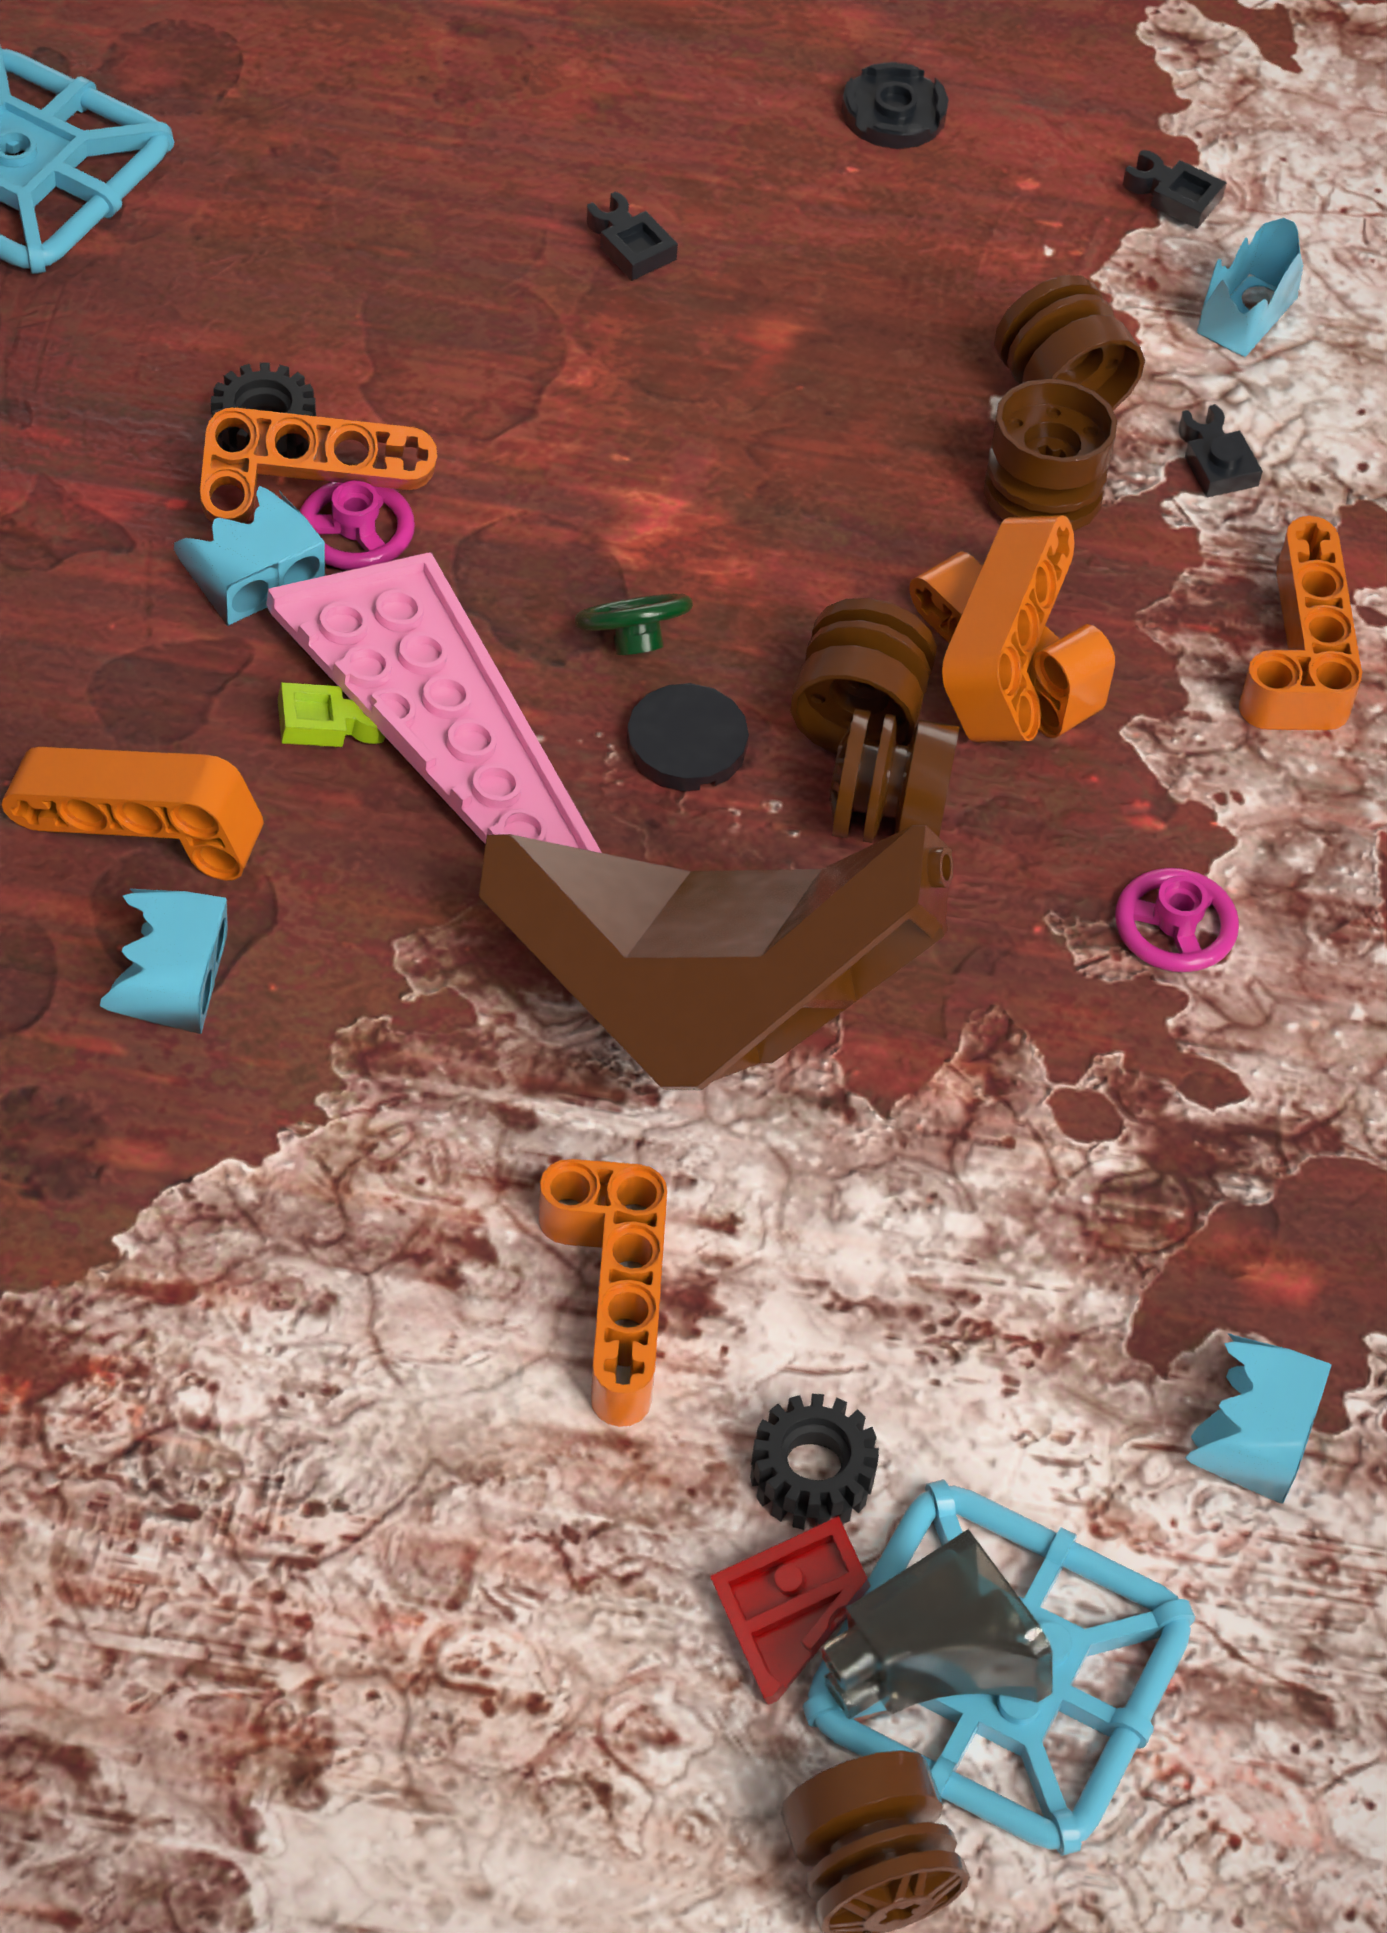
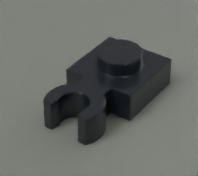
(1176, 191)
(631, 242)
(1217, 458)

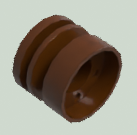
(1071, 336)
(1050, 452)
(866, 659)
(892, 777)
(874, 1843)

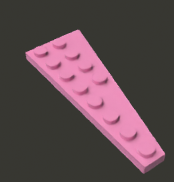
(433, 691)

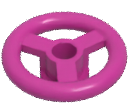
(354, 516)
(1177, 911)

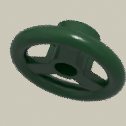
(635, 620)

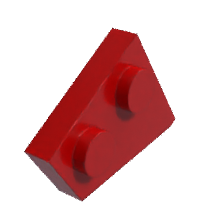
(791, 1601)

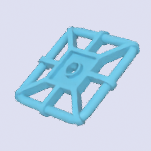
(55, 151)
(1017, 1722)

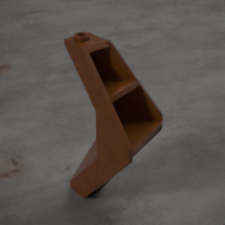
(718, 964)

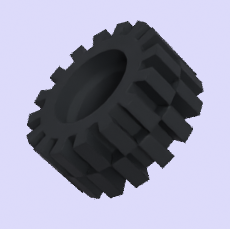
(264, 392)
(820, 1427)

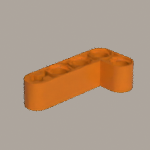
(316, 464)
(1002, 626)
(1321, 670)
(1067, 673)
(140, 795)
(623, 1291)

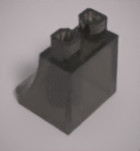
(939, 1634)

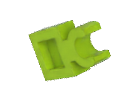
(322, 717)

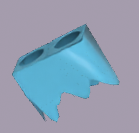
(1275, 264)
(253, 557)
(174, 960)
(1262, 1431)

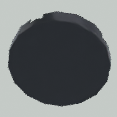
(894, 106)
(687, 736)

